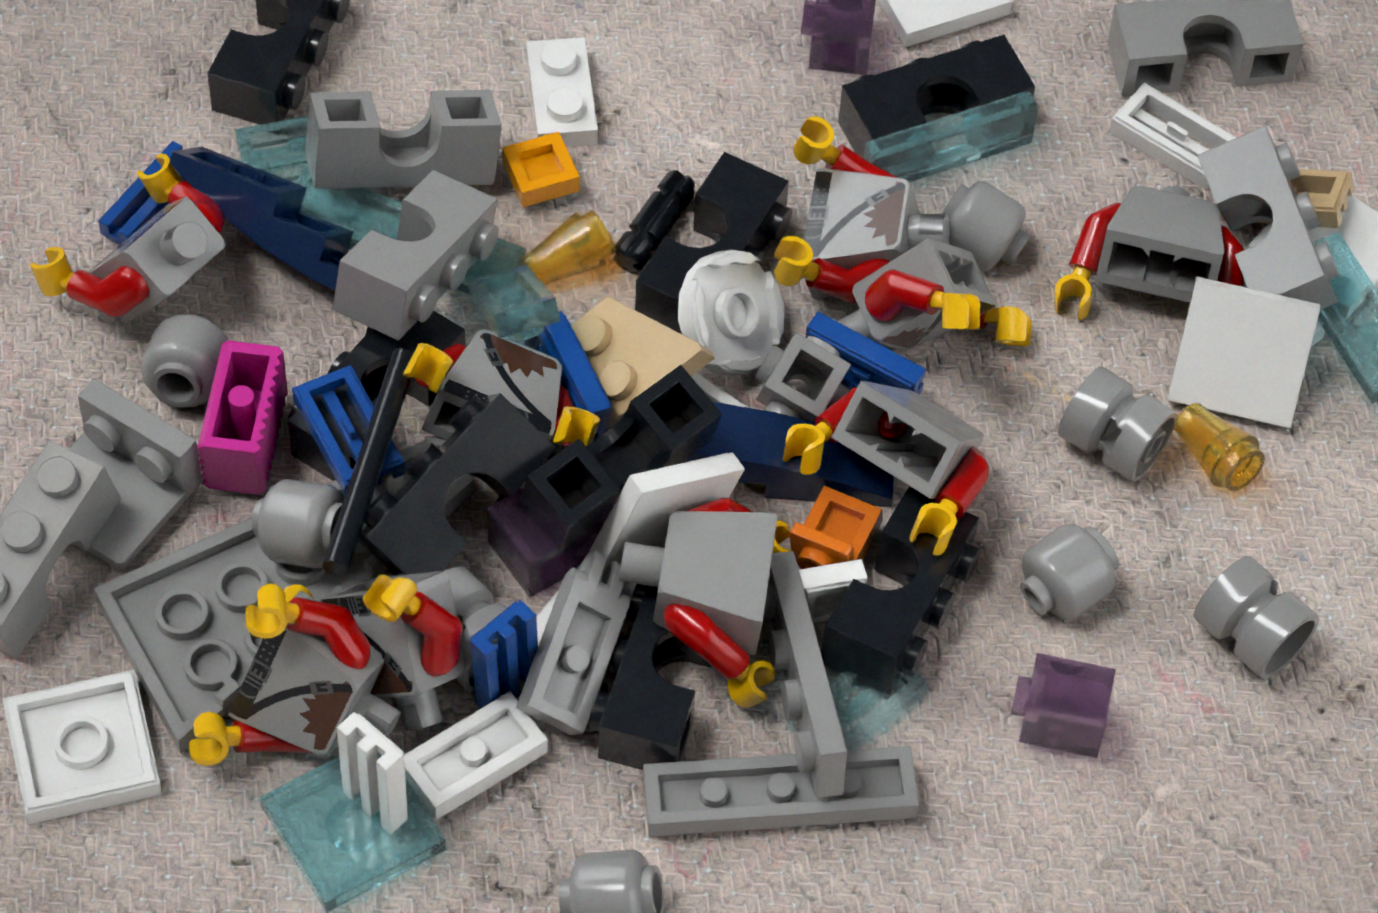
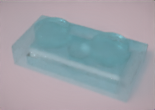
(514, 303)

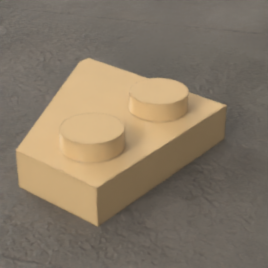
(633, 351)

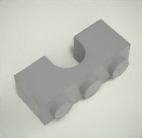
(1155, 37)
(352, 151)
(1254, 184)
(438, 239)
(55, 505)

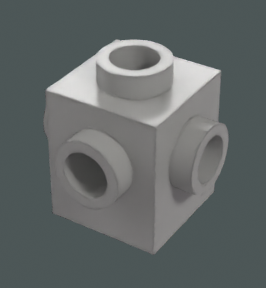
(808, 361)

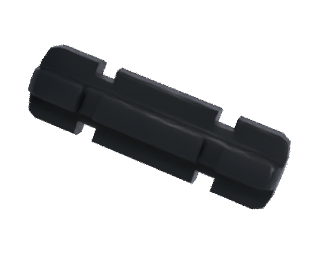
(654, 221)

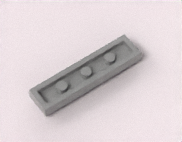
(806, 689)
(775, 794)

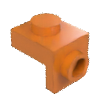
(835, 530)

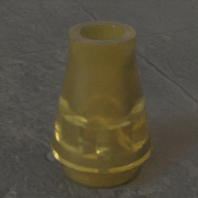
(571, 249)
(1222, 450)

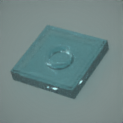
(338, 843)

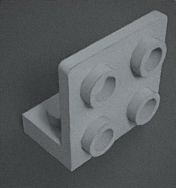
(148, 463)

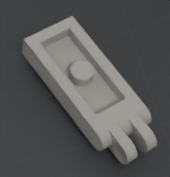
(576, 646)

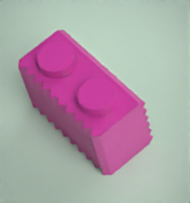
(243, 417)

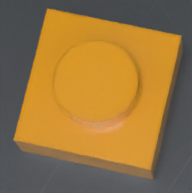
(540, 169)

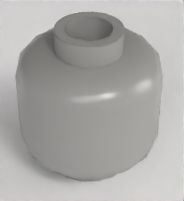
(986, 224)
(183, 360)
(297, 521)
(1069, 571)
(612, 884)

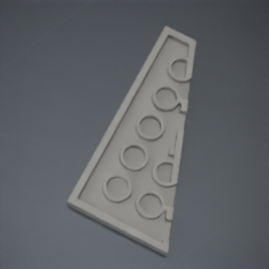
(187, 616)

